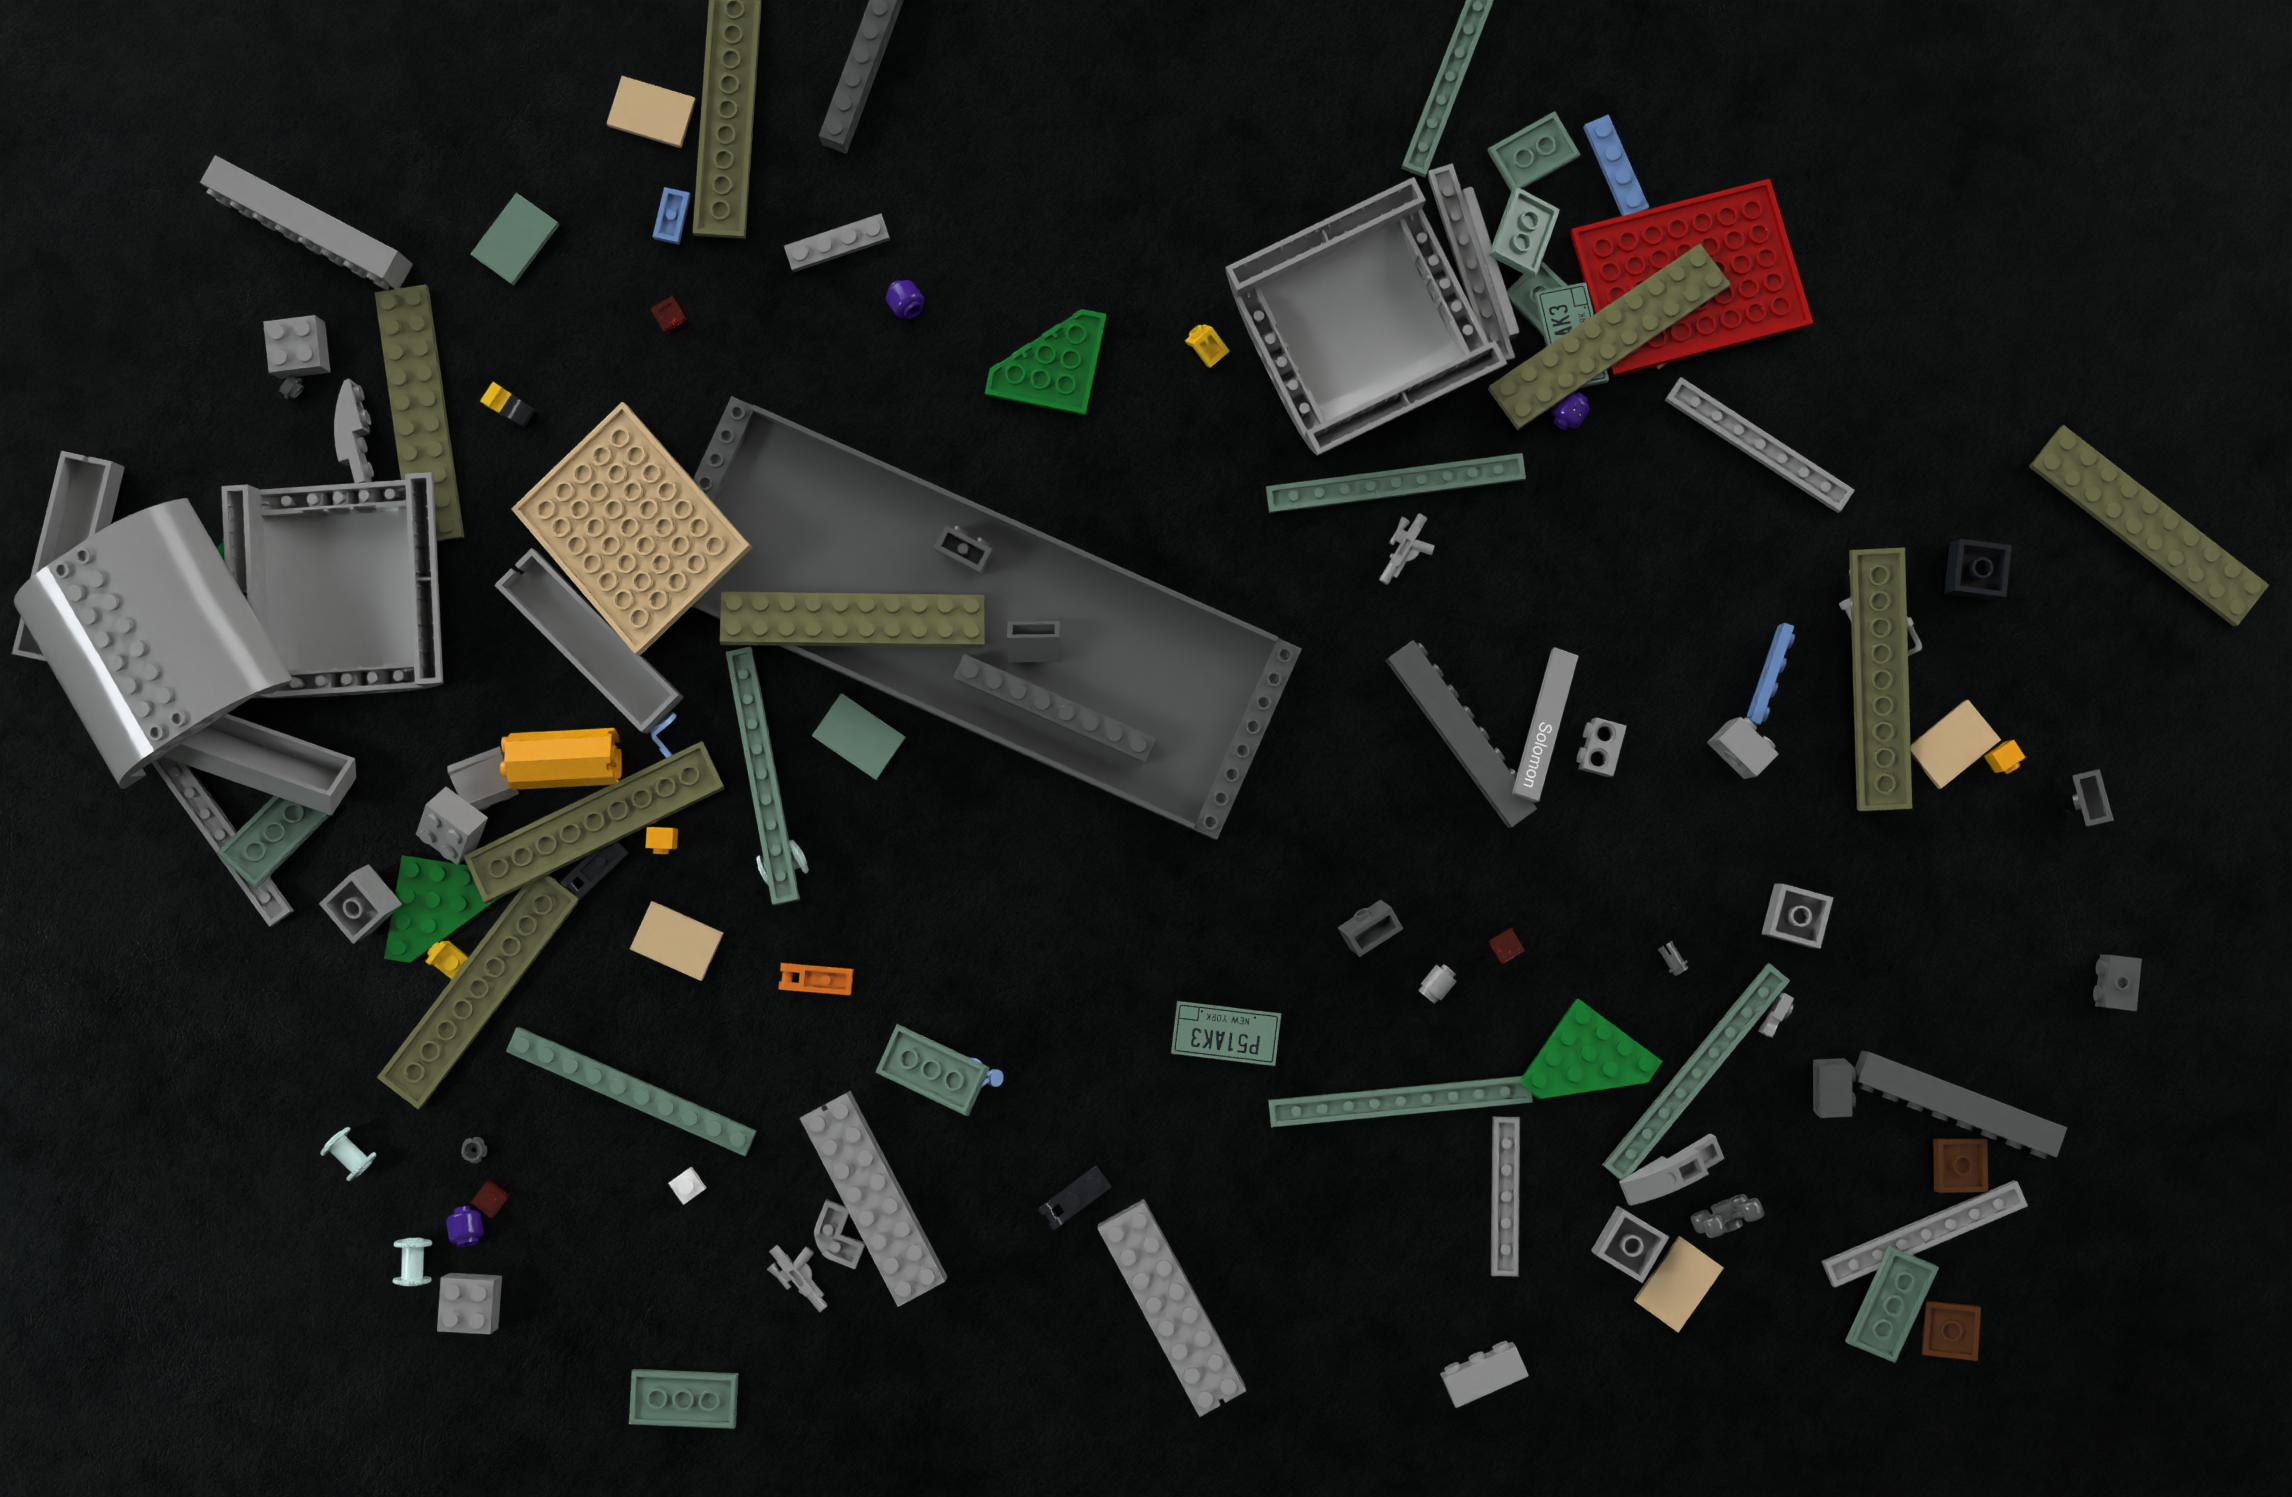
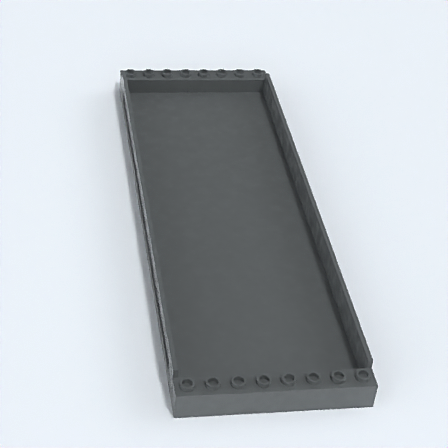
(1128, 645)

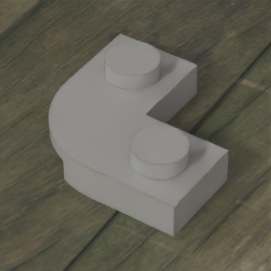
(830, 1238)

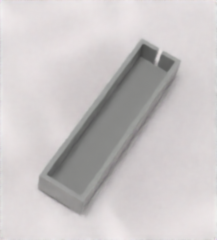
(305, 224)
(77, 508)
(589, 641)
(269, 762)
(874, 1198)
(1171, 1307)

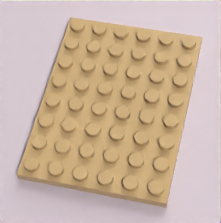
(631, 528)

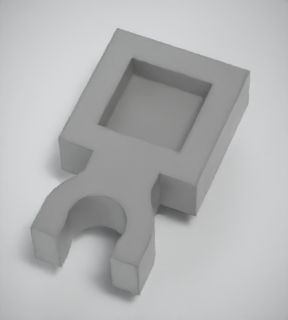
(1779, 1009)

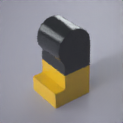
(507, 405)

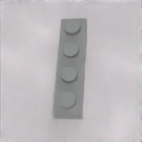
(837, 242)

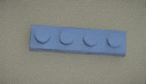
(1615, 166)
(1774, 664)

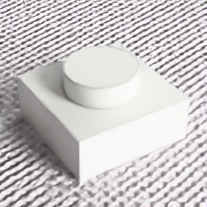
(687, 1185)

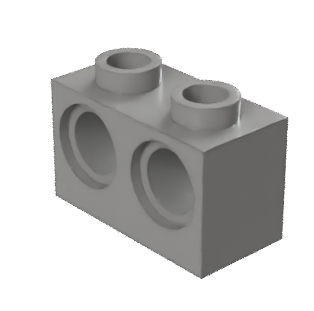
(1607, 749)

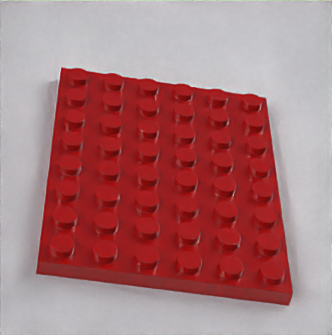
(1744, 239)

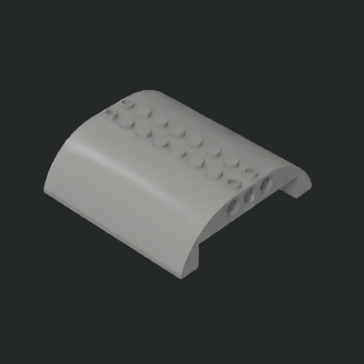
(1360, 318)
(341, 582)
(148, 635)

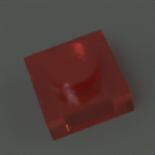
(668, 314)
(1506, 945)
(490, 1199)

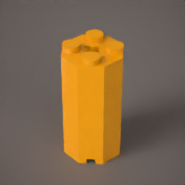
(561, 758)

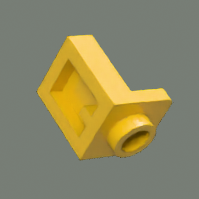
(1207, 344)
(446, 958)

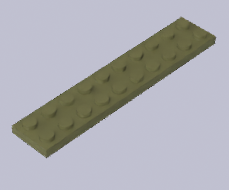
(727, 118)
(1608, 336)
(419, 399)
(2149, 525)
(852, 619)
(1880, 679)
(594, 822)
(478, 990)

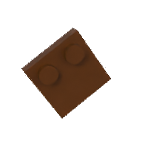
(1960, 1165)
(1951, 1330)

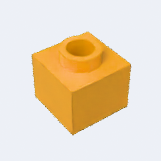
(2005, 757)
(661, 839)

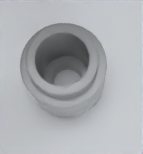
(1437, 983)

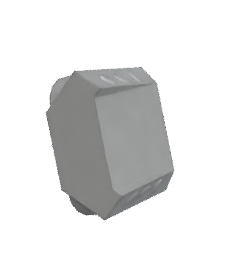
(480, 779)

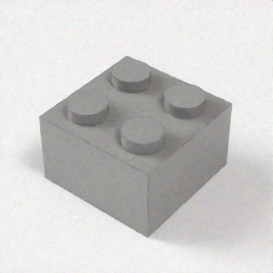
(296, 346)
(1743, 747)
(451, 825)
(360, 903)
(1797, 915)
(1629, 1244)
(469, 1303)

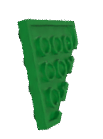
(1054, 368)
(435, 903)
(1587, 1056)

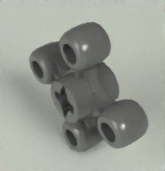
(1727, 1215)

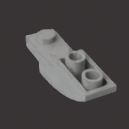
(349, 424)
(1672, 1174)

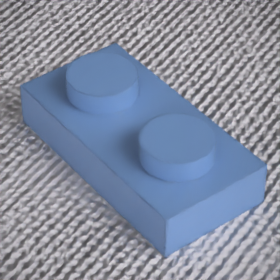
(671, 216)

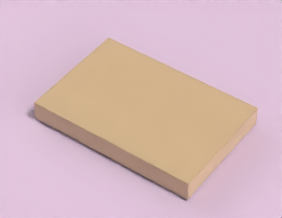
(651, 112)
(1953, 744)
(676, 940)
(1678, 1284)

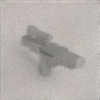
(1408, 547)
(799, 1273)

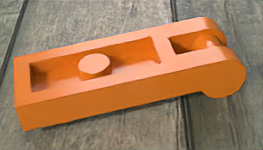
(817, 979)

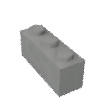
(1483, 1373)

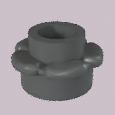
(291, 387)
(468, 1154)

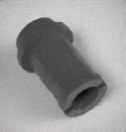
(1674, 960)

